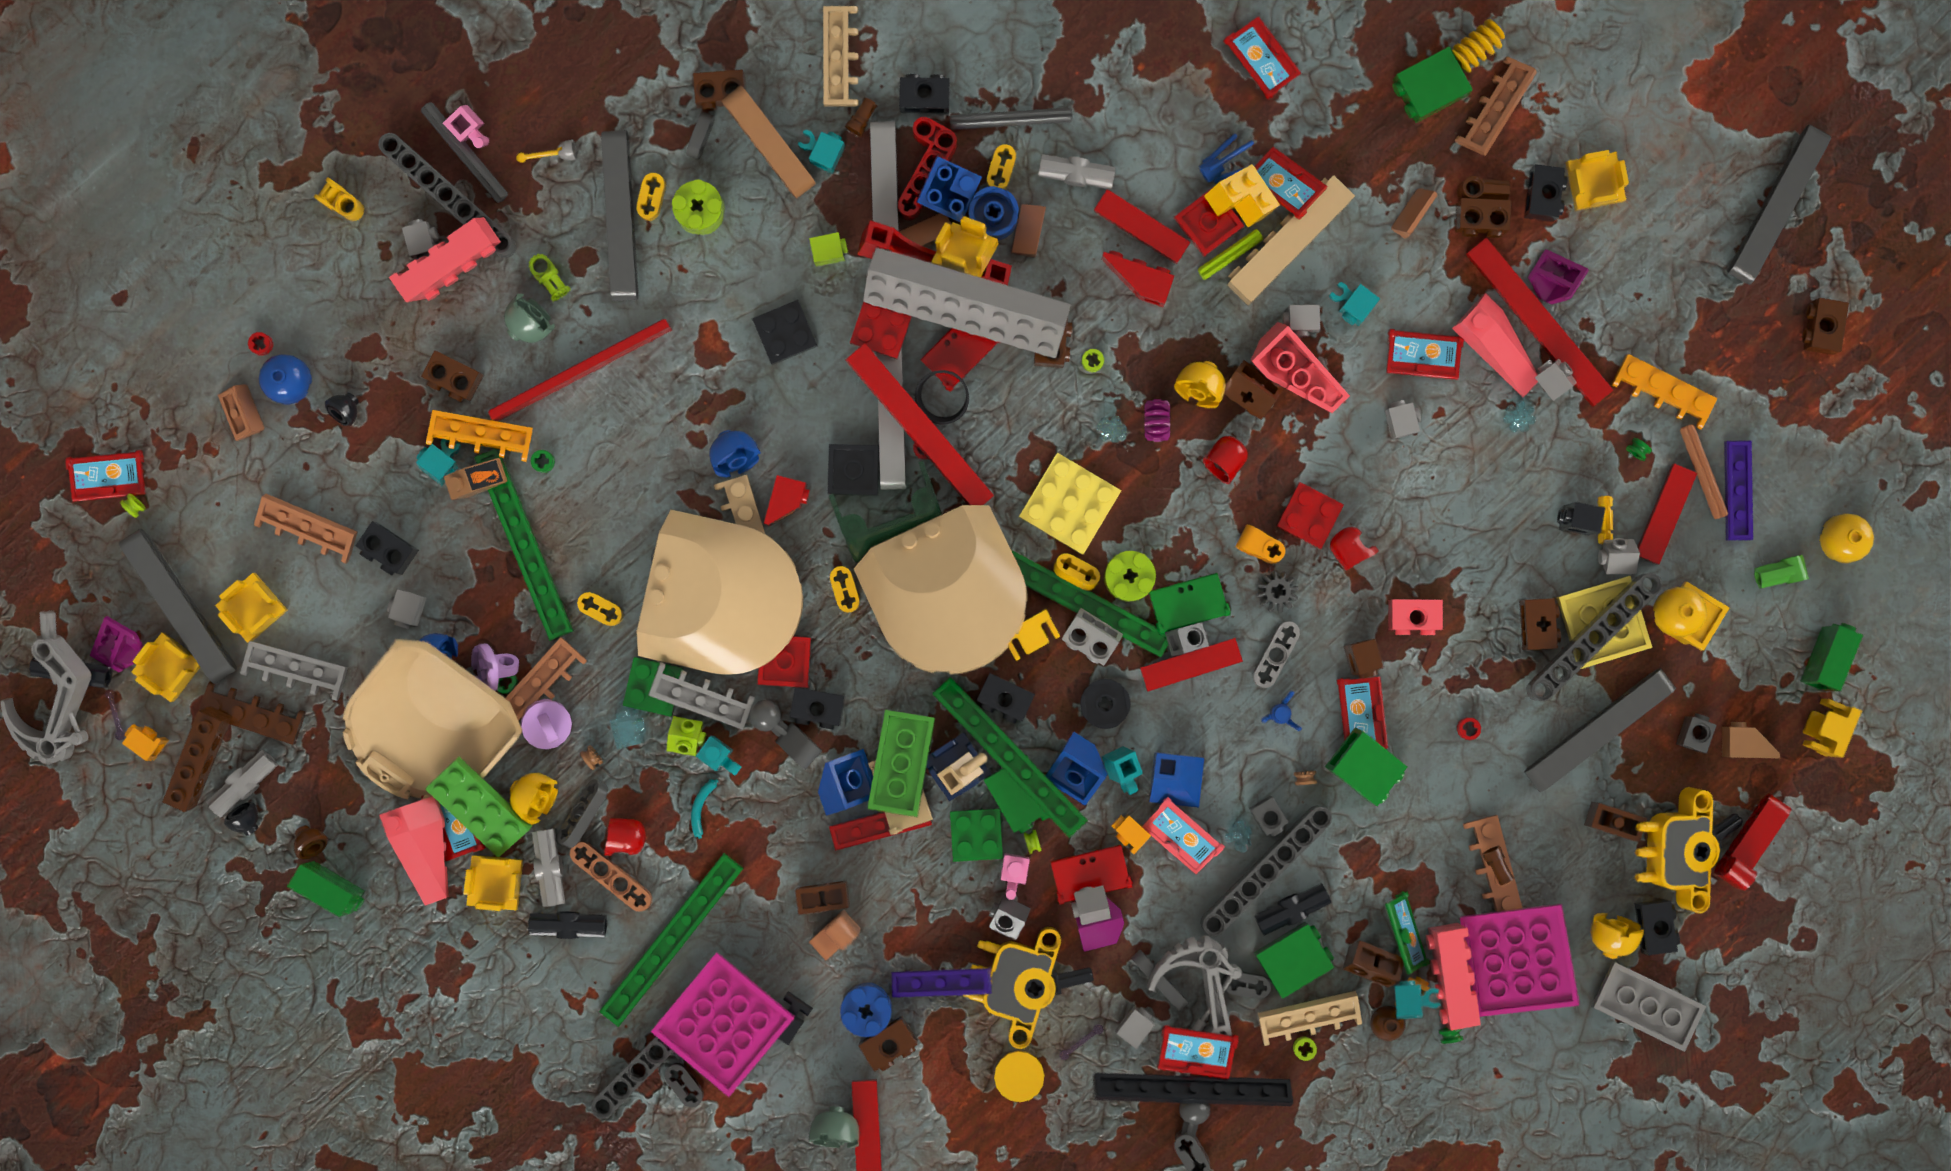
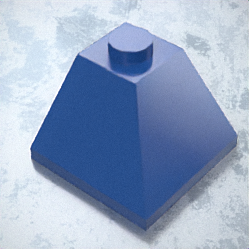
(1078, 769)
(845, 782)

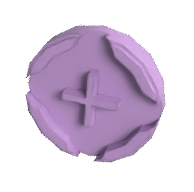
(491, 666)
(546, 724)

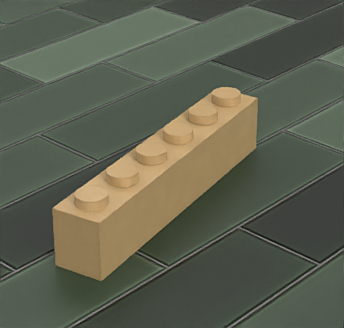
(1288, 243)

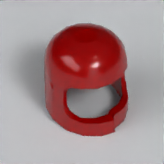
(1229, 455)
(1349, 549)
(625, 836)

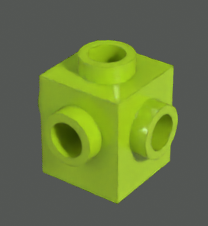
(685, 736)

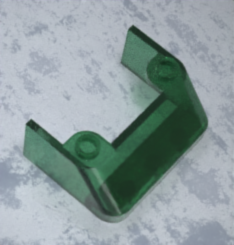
(861, 539)

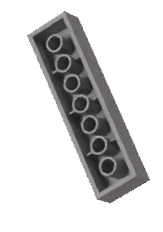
(966, 302)

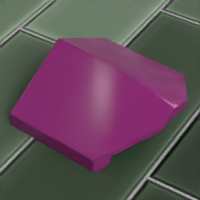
(1556, 277)
(116, 645)
(1102, 932)

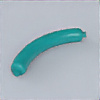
(697, 807)

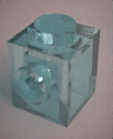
(628, 729)

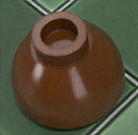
(309, 842)
(1386, 1025)

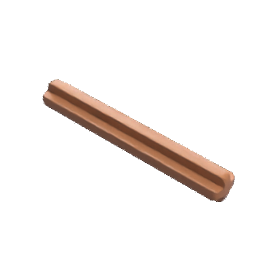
(1703, 471)

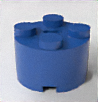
(999, 201)
(868, 1024)

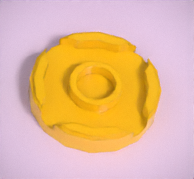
(1019, 1076)

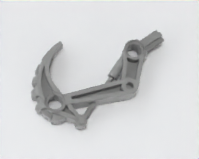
(72, 682)
(1192, 954)

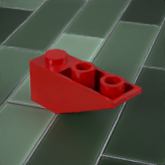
(1145, 282)

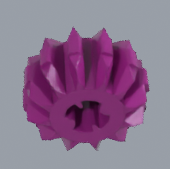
(1157, 420)

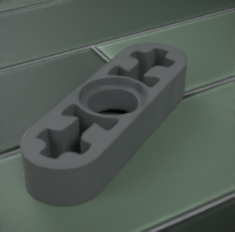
(582, 813)
(1163, 983)

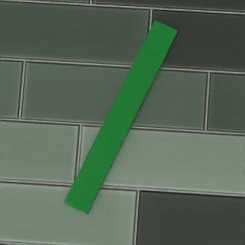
(528, 554)
(1072, 597)
(1010, 757)
(671, 939)

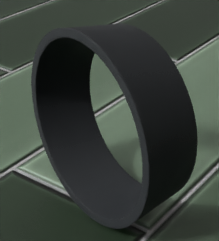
(937, 419)

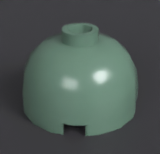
(527, 320)
(834, 1129)

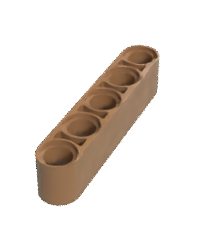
(768, 142)

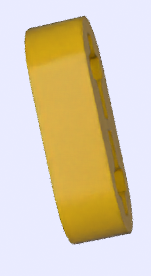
(1007, 169)
(645, 195)
(1076, 572)
(850, 586)
(597, 614)

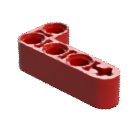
(930, 141)
(1751, 842)

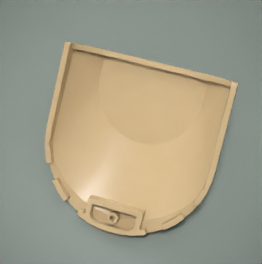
(946, 591)
(718, 597)
(422, 715)

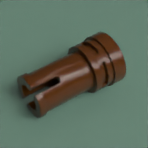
(859, 120)
(1495, 859)

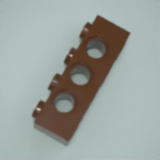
(196, 759)

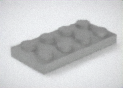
(1648, 1006)

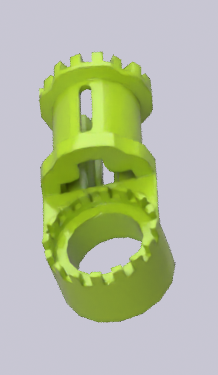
(550, 274)

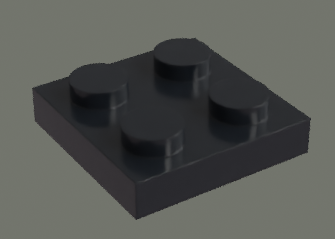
(784, 332)
(853, 469)

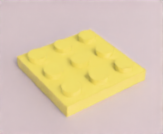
(1070, 503)
(1584, 605)

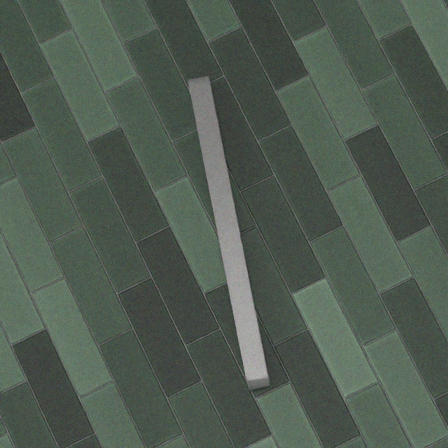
(886, 212)

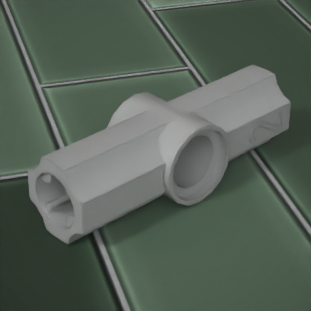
(1076, 171)
(242, 783)
(548, 867)

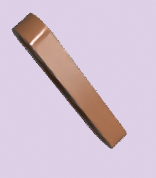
(612, 874)

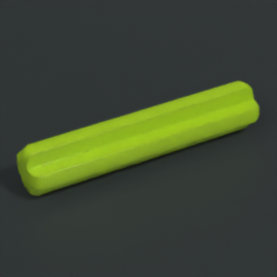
(1230, 254)

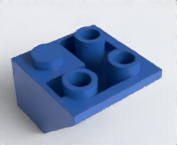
(949, 189)
(1176, 778)

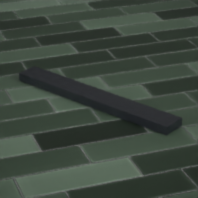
(1192, 1089)

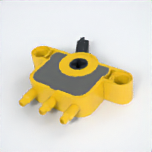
(1685, 848)
(1011, 975)

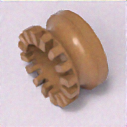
(591, 758)
(1305, 779)

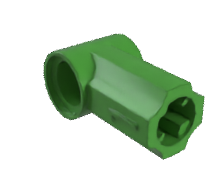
(1786, 571)

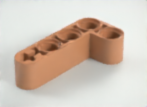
(835, 935)

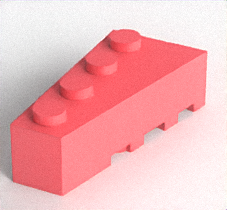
(446, 261)
(1453, 975)

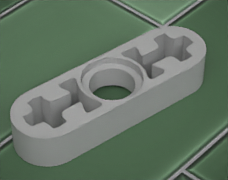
(1286, 652)

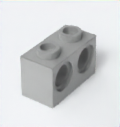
(1095, 632)

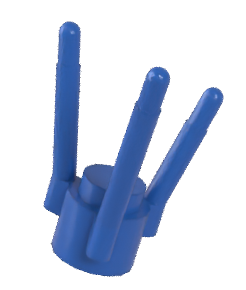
(1212, 168)
(1281, 713)

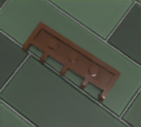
(255, 718)

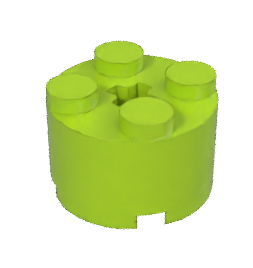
(689, 218)
(1136, 563)

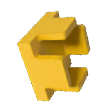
(1597, 179)
(964, 247)
(249, 607)
(1715, 613)
(1032, 635)
(164, 667)
(1832, 729)
(493, 883)

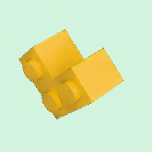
(1246, 194)

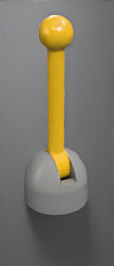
(566, 151)

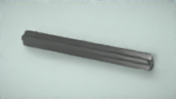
(1011, 118)
(465, 153)

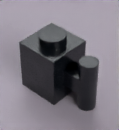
(796, 1006)

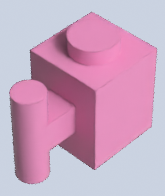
(465, 125)
(1014, 871)

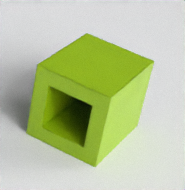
(828, 249)

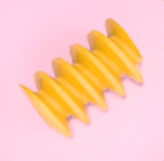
(1477, 43)

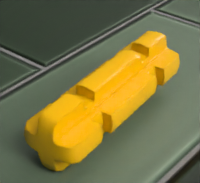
(1607, 526)

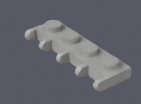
(294, 667)
(700, 699)

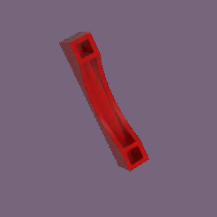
(890, 239)

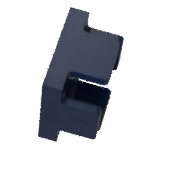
(947, 755)

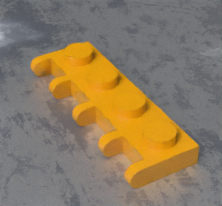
(1665, 388)
(480, 433)

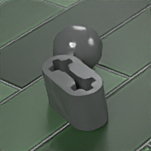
(767, 717)
(1193, 1115)

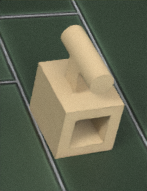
(962, 772)

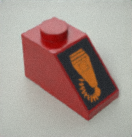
(785, 499)

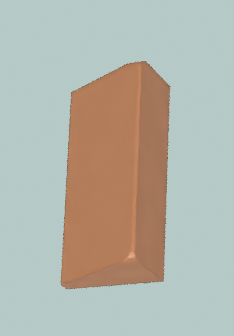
(1413, 212)
(1028, 230)
(926, 231)
(241, 411)

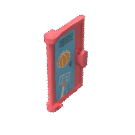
(1194, 843)

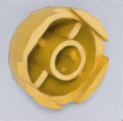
(1202, 383)
(1846, 538)
(1679, 611)
(533, 796)
(1615, 936)

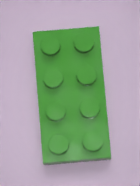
(901, 763)
(478, 807)

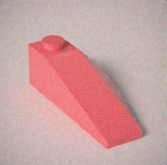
(1494, 339)
(1293, 366)
(418, 842)

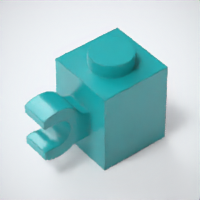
(824, 151)
(1357, 303)
(438, 462)
(716, 754)
(1123, 767)
(1410, 1002)

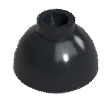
(342, 408)
(243, 818)

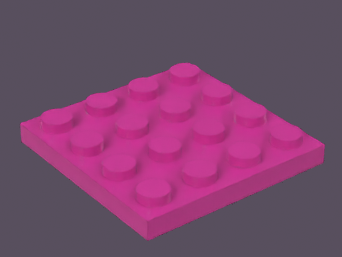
(1521, 960)
(723, 1024)

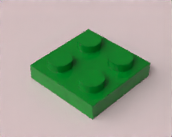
(639, 685)
(976, 834)

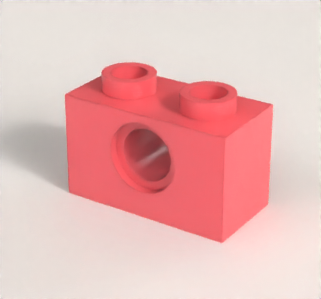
(1399, 616)

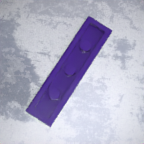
(1738, 490)
(941, 982)

